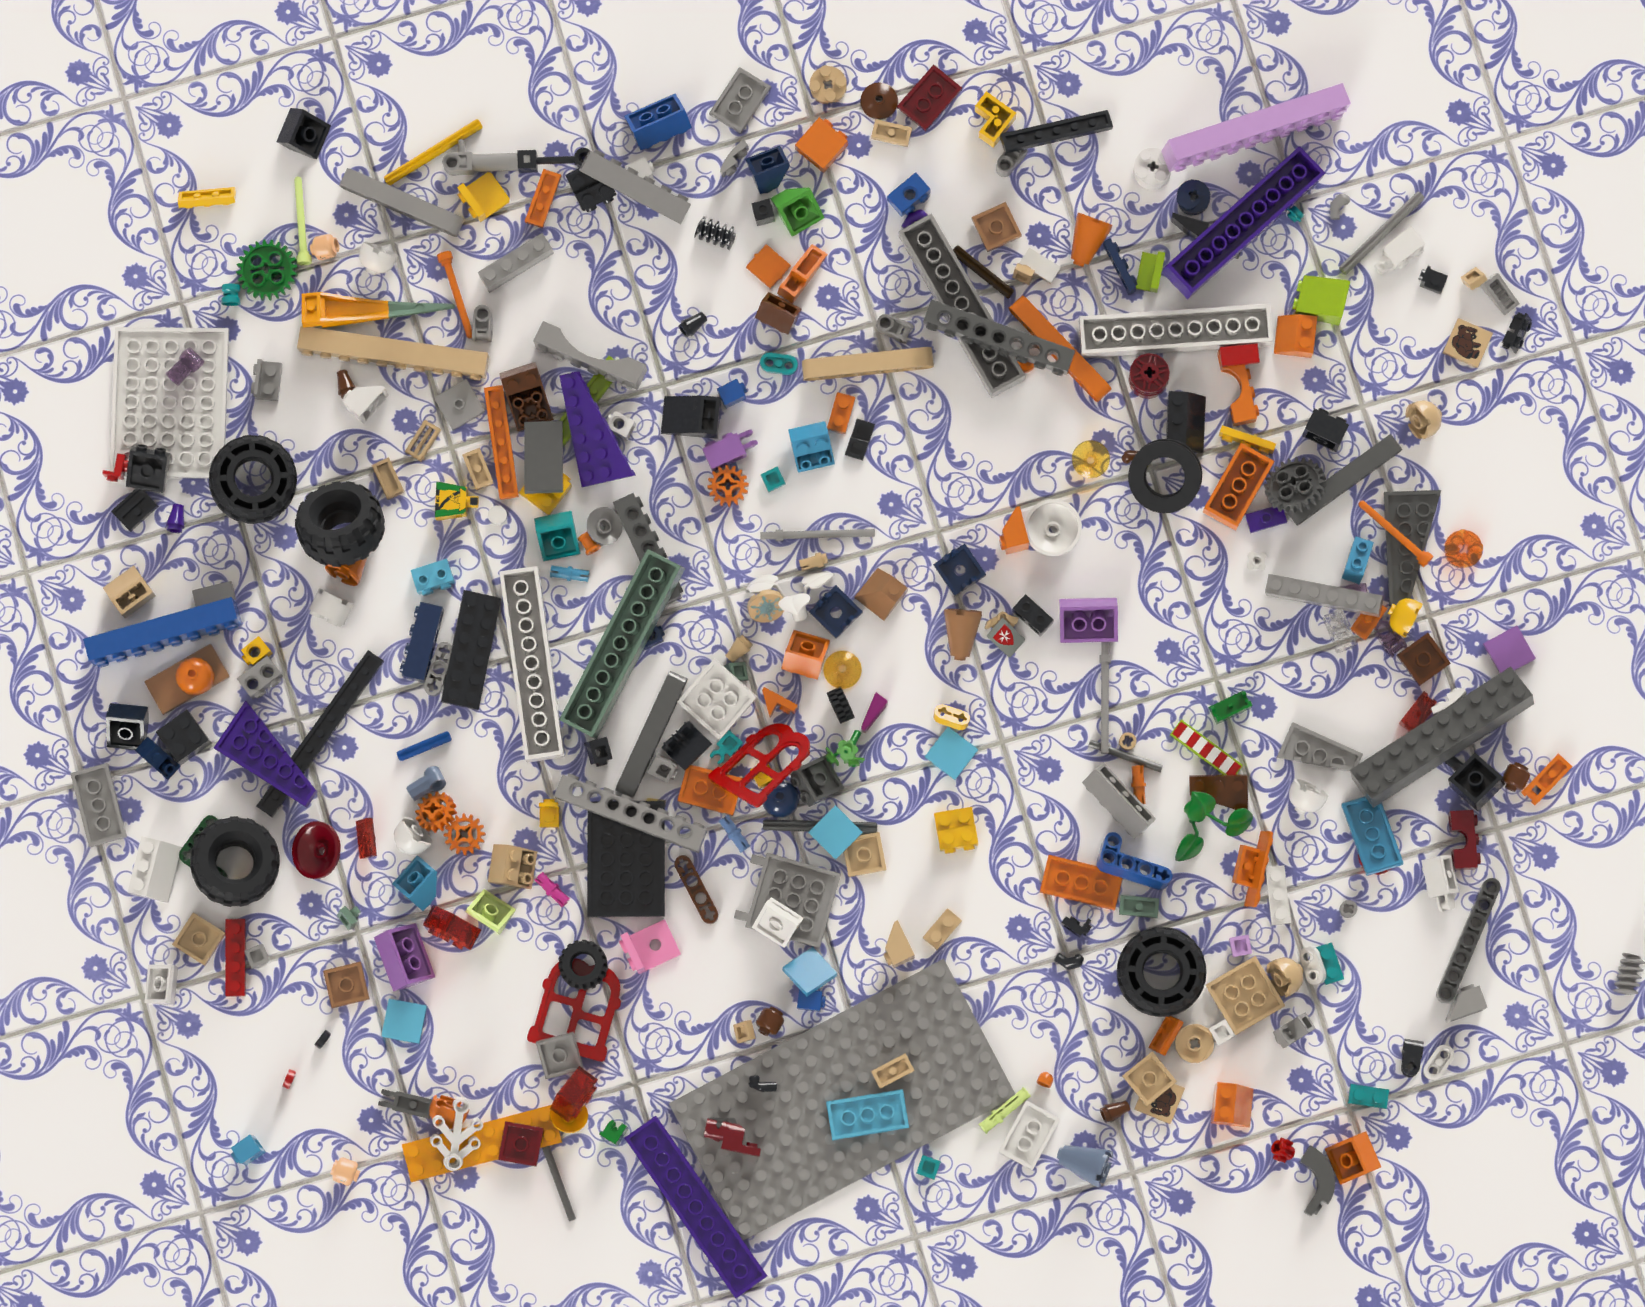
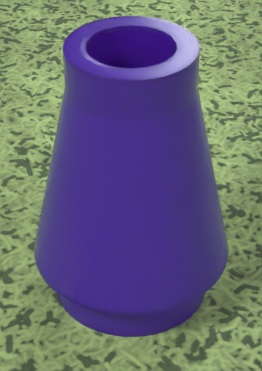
(176, 519)

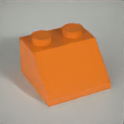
(1295, 335)
(1014, 534)
(805, 654)
(1353, 1157)

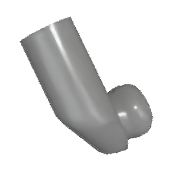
(1336, 204)

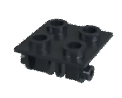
(686, 745)

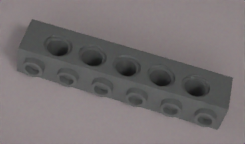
(624, 507)

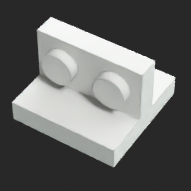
(777, 922)

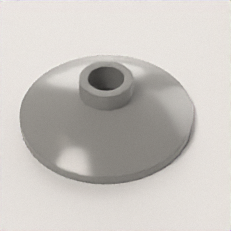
(610, 522)

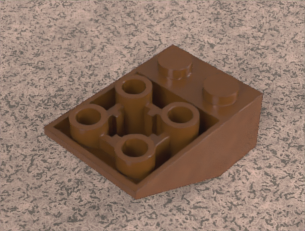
(526, 395)

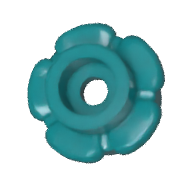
(1295, 214)

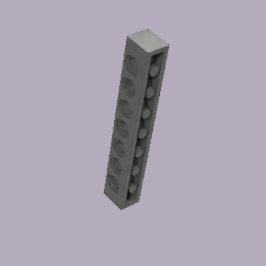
(992, 329)

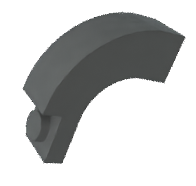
(1324, 1174)

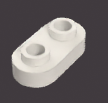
(1312, 965)
(1438, 1062)

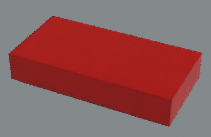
(1239, 355)

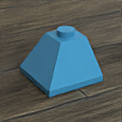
(418, 883)

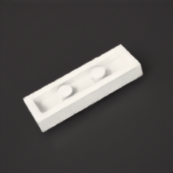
(1277, 895)

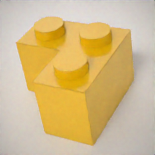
(998, 118)

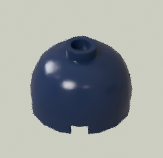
(782, 800)

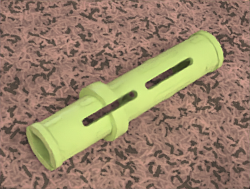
(1004, 1110)

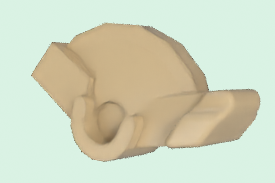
(1010, 619)

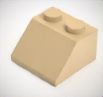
(897, 947)

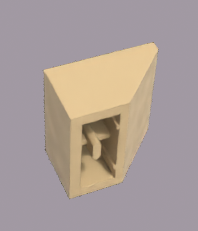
(129, 592)
(512, 866)

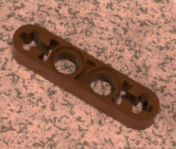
(698, 888)

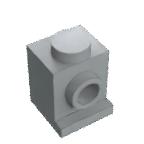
(656, 770)

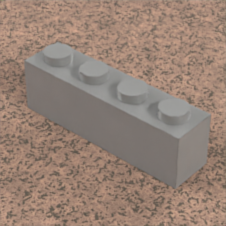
(515, 262)
(1118, 800)

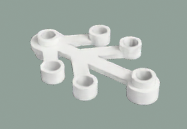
(456, 1137)

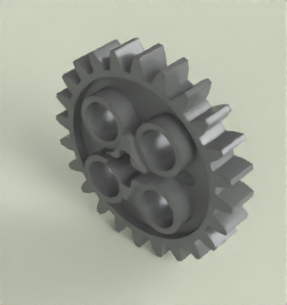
(1298, 478)

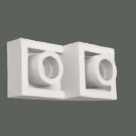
(1453, 696)

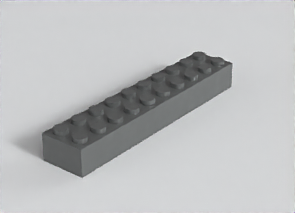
(1442, 737)

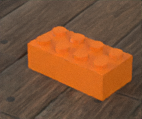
(1238, 486)

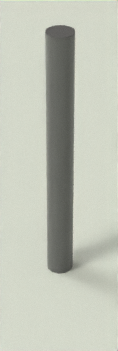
(1127, 756)
(559, 1184)

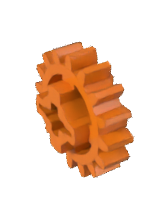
(720, 486)
(436, 812)
(470, 828)

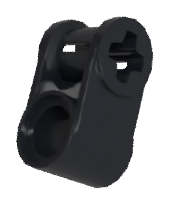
(1411, 1053)

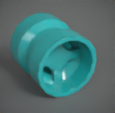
(231, 294)

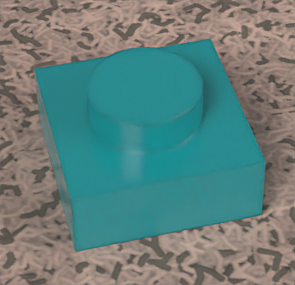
(773, 479)
(928, 1167)

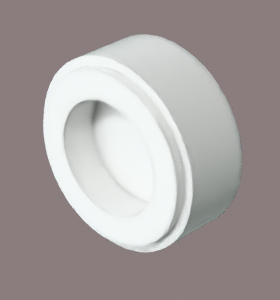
(497, 515)

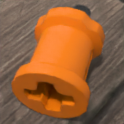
(588, 543)

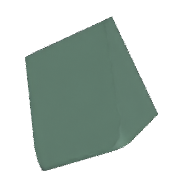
(738, 669)

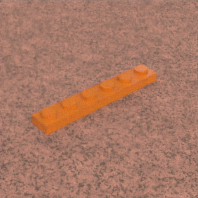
(501, 442)

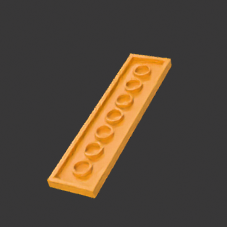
(427, 1161)

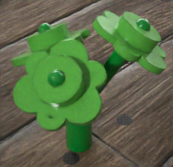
(847, 751)

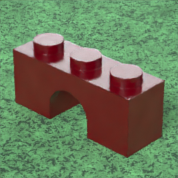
(1464, 823)

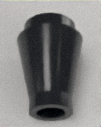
(690, 325)

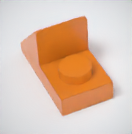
(773, 700)

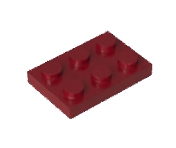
(929, 97)

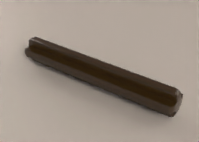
(983, 272)

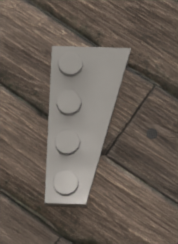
(1315, 749)

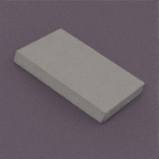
(740, 100)

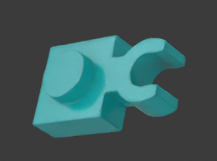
(728, 745)

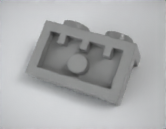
(266, 380)

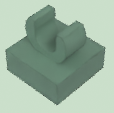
(348, 917)

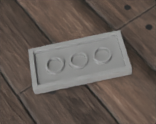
(98, 805)

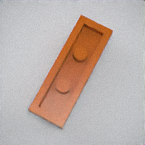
(543, 198)

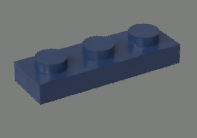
(1120, 266)

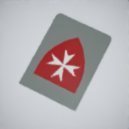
(1006, 637)

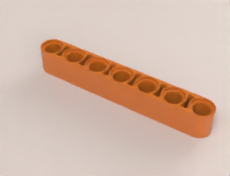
(1040, 327)

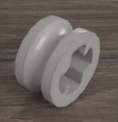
(1348, 903)

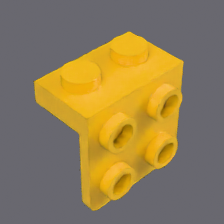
(483, 196)

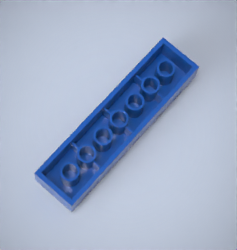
(162, 632)

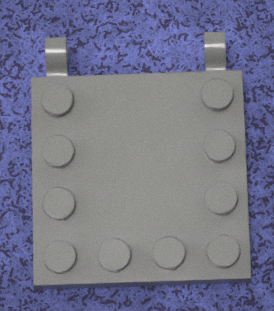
(798, 887)

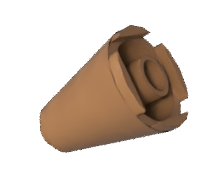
(961, 631)

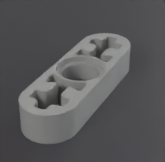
(429, 681)

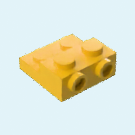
(547, 501)
(956, 830)

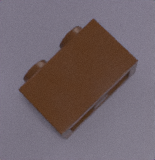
(778, 313)

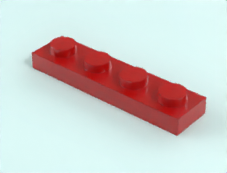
(235, 957)

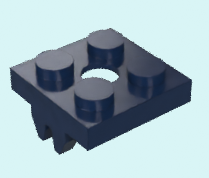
(956, 557)
(832, 599)

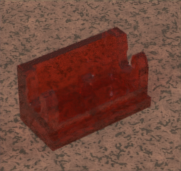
(1418, 712)

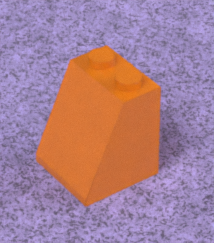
(1232, 1105)

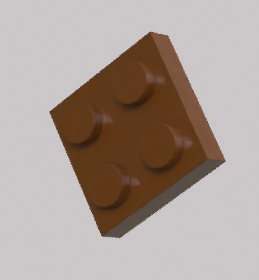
(1423, 659)

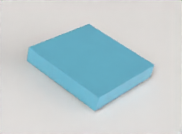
(951, 753)
(835, 832)
(404, 1021)

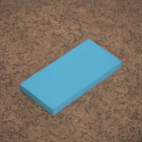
(867, 1114)

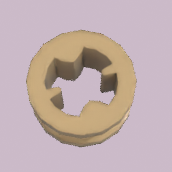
(1122, 738)

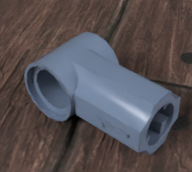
(431, 781)

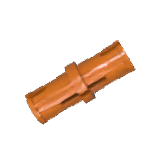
(1138, 783)

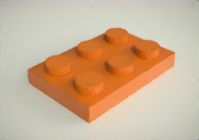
(703, 793)

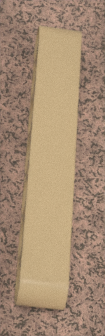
(867, 363)

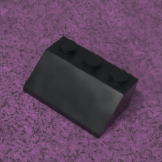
(1186, 419)

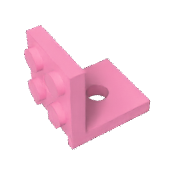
(638, 946)

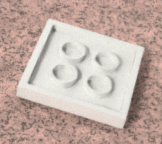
(717, 699)

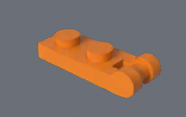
(1547, 778)

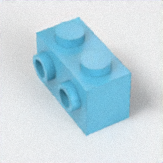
(433, 577)

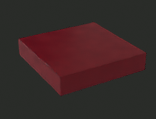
(521, 1144)

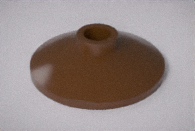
(881, 109)

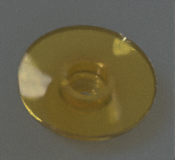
(1093, 450)
(844, 679)

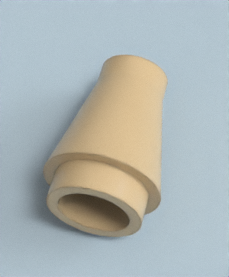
(739, 648)

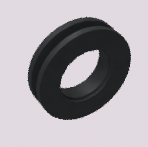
(1146, 495)

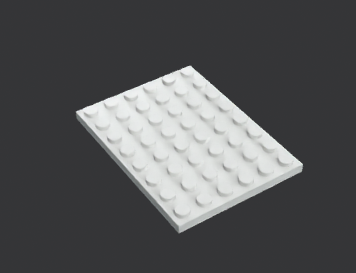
(157, 412)

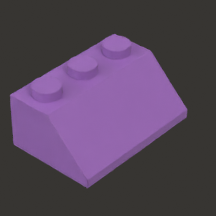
(1088, 620)
(404, 956)

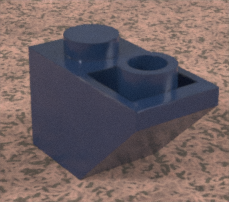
(157, 758)

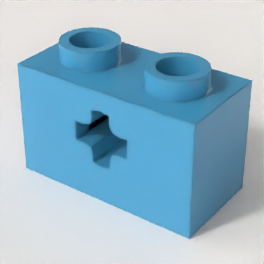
(1357, 560)
(247, 1150)

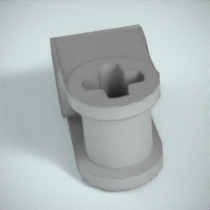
(1012, 160)
(482, 328)
(895, 328)

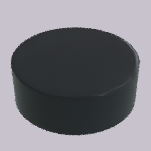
(322, 1039)

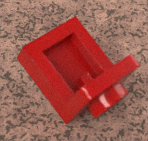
(119, 471)

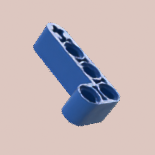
(1135, 865)

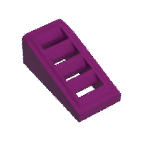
(876, 707)

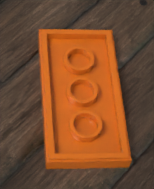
(1080, 883)

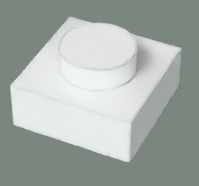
(1221, 1032)

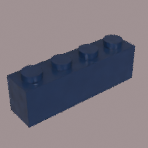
(422, 642)

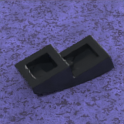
(860, 439)

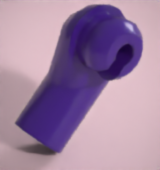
(913, 217)

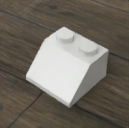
(364, 401)

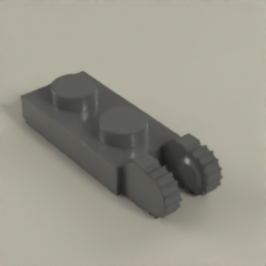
(407, 1103)

